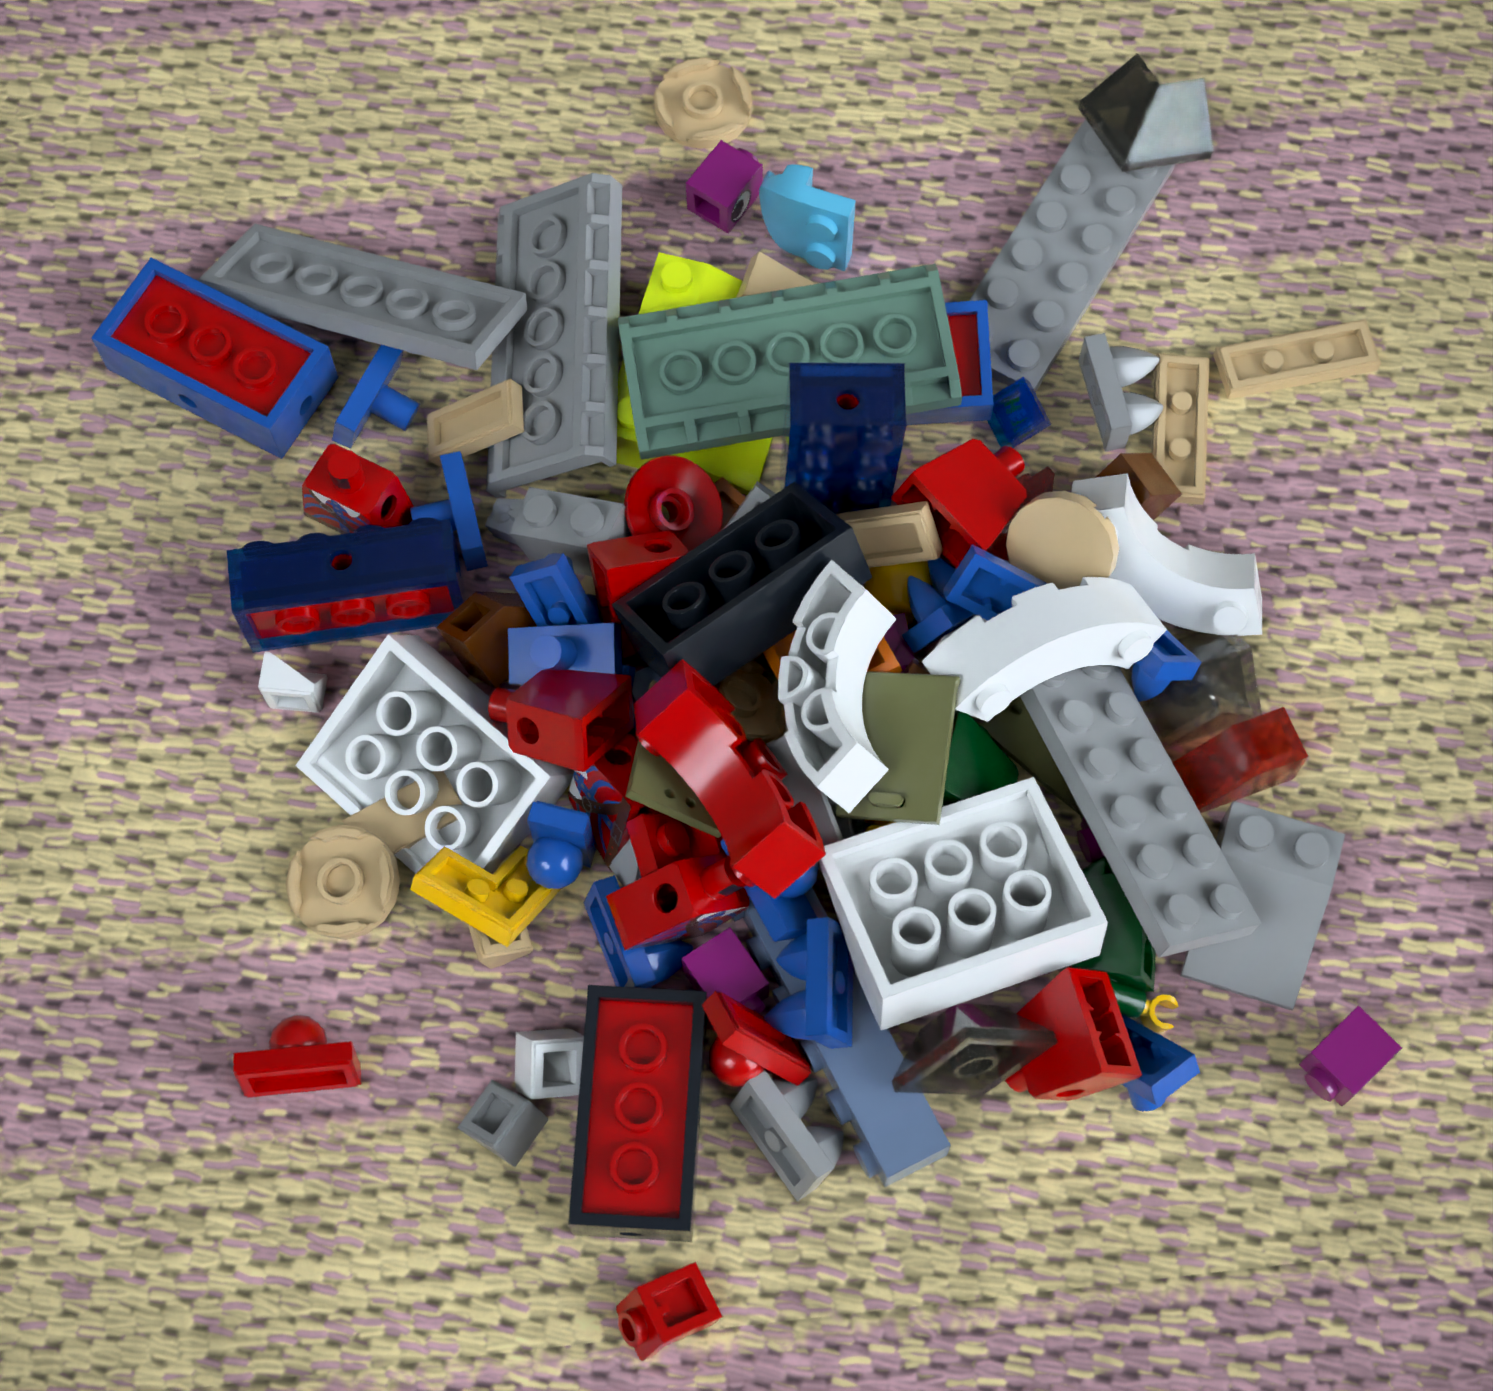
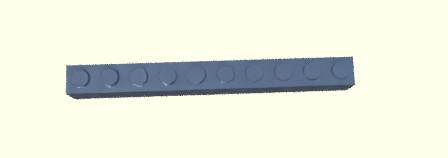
(893, 1127)

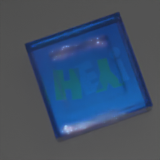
(1017, 414)

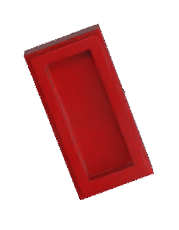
(749, 1044)
(297, 1061)

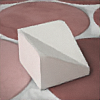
(290, 689)
(548, 1063)

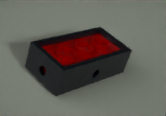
(638, 1114)

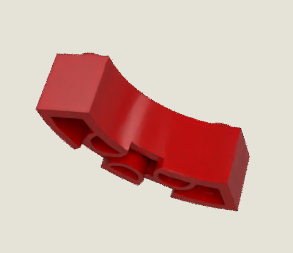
(734, 779)

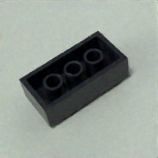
(739, 587)

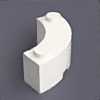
(1178, 584)
(1044, 637)
(824, 685)

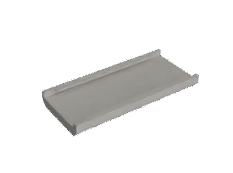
(565, 348)

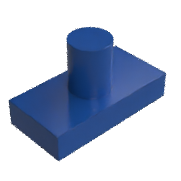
(375, 397)
(459, 510)
(987, 583)
(564, 648)
(1162, 1064)

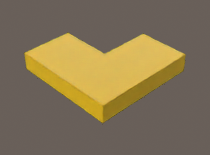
(492, 903)

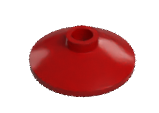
(686, 494)

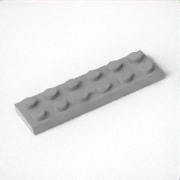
(1062, 255)
(367, 296)
(1139, 810)

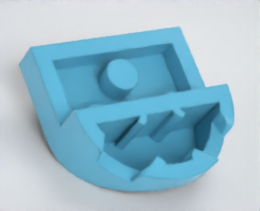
(807, 218)

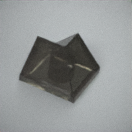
(1149, 120)
(1216, 697)
(970, 1050)

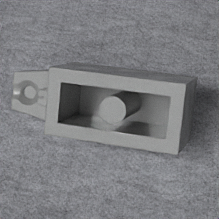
(557, 523)

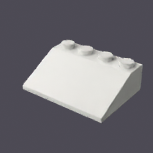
(423, 716)
(961, 903)

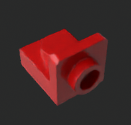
(663, 840)
(666, 1311)

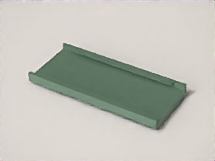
(723, 365)

